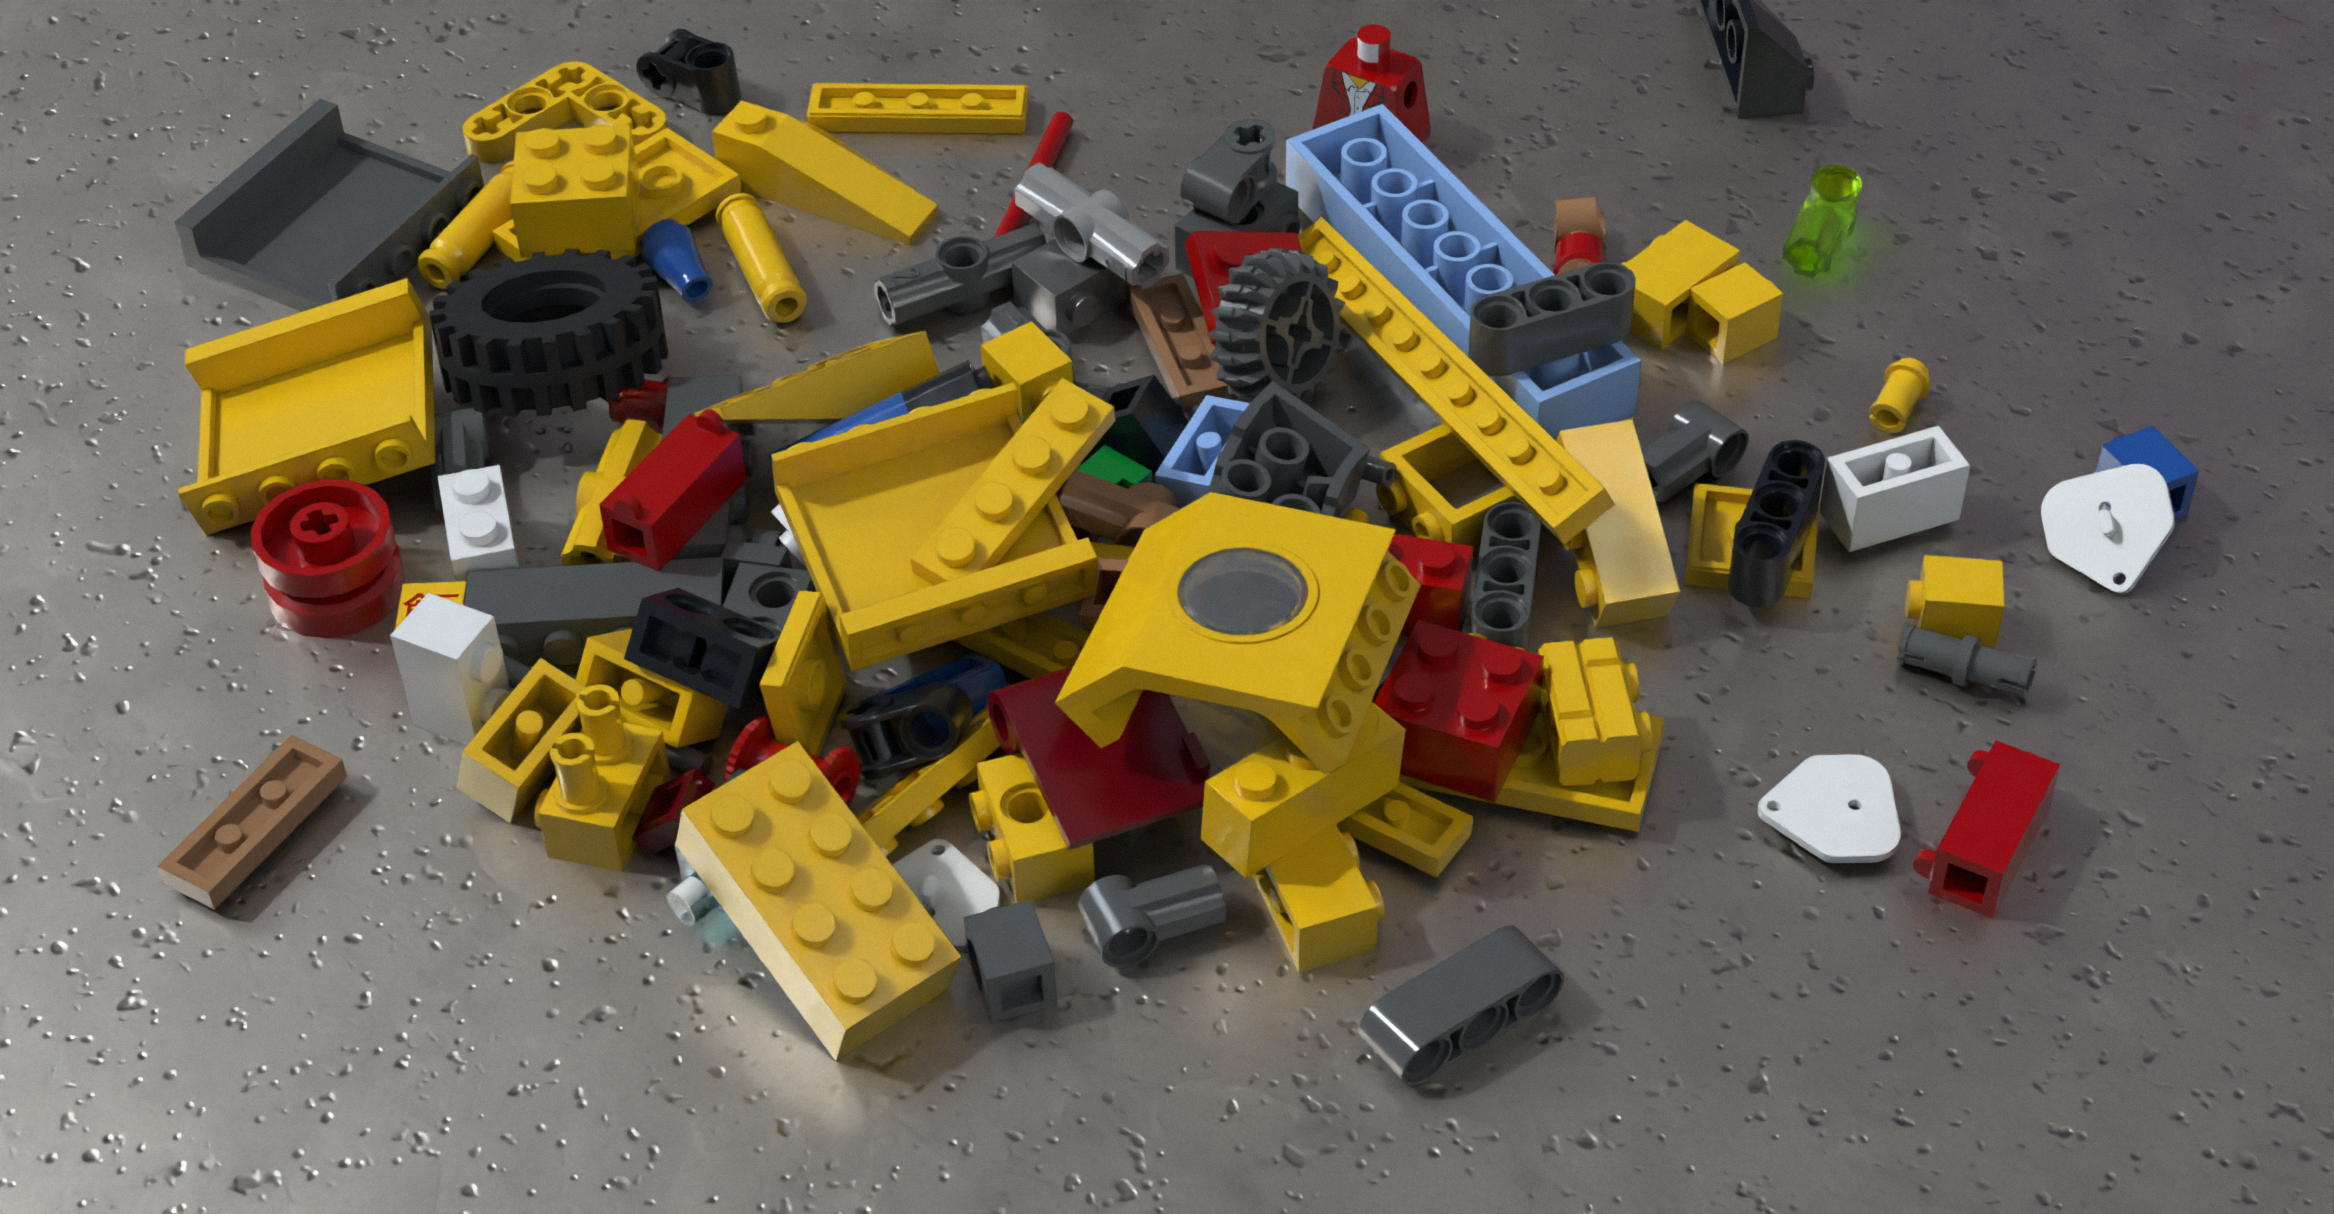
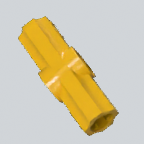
(622, 454)

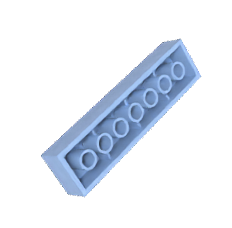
(1445, 255)

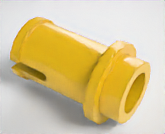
(1904, 385)

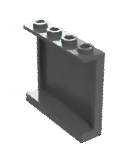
(322, 214)

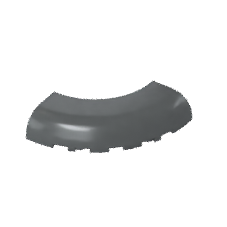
(1292, 459)

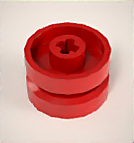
(328, 558)

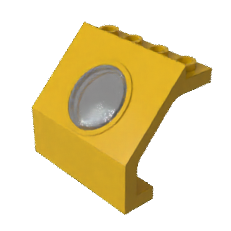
(1249, 615)

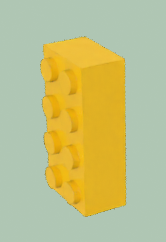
(817, 900)

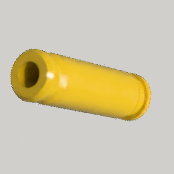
(469, 232)
(761, 258)

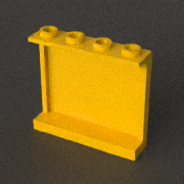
(312, 401)
(875, 497)

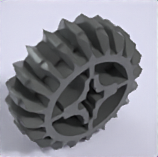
(1277, 325)

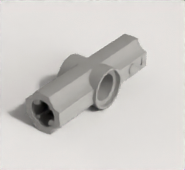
(1092, 226)

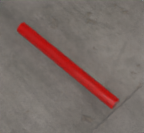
(1046, 154)

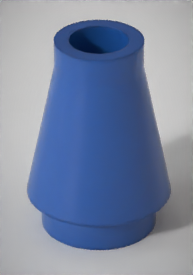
(675, 257)

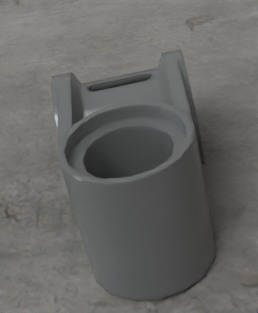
(1232, 171)

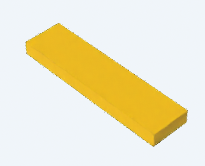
(919, 108)

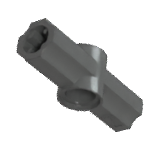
(957, 277)

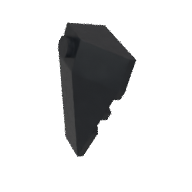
(1757, 58)

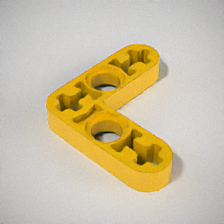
(562, 94)

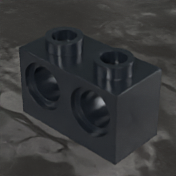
(702, 646)

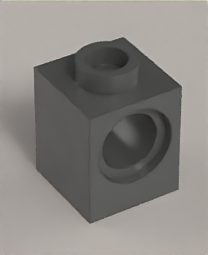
(1010, 961)

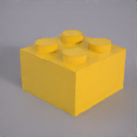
(575, 190)

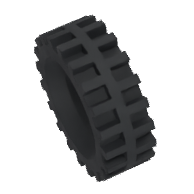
(549, 332)

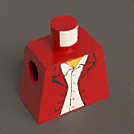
(1371, 75)

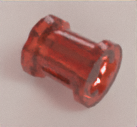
(641, 404)

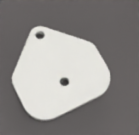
(2112, 541)
(1817, 813)
(948, 887)

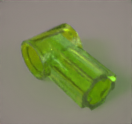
(1823, 220)

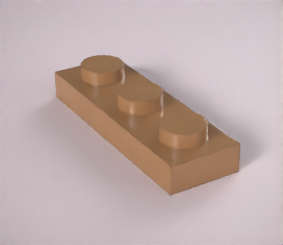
(1178, 339)
(252, 822)

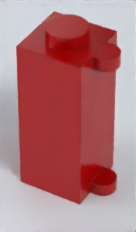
(674, 490)
(1990, 828)

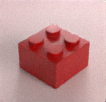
(1462, 707)

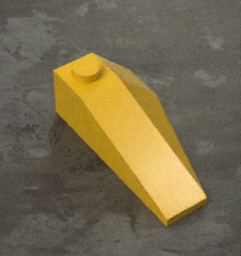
(817, 174)
(836, 385)

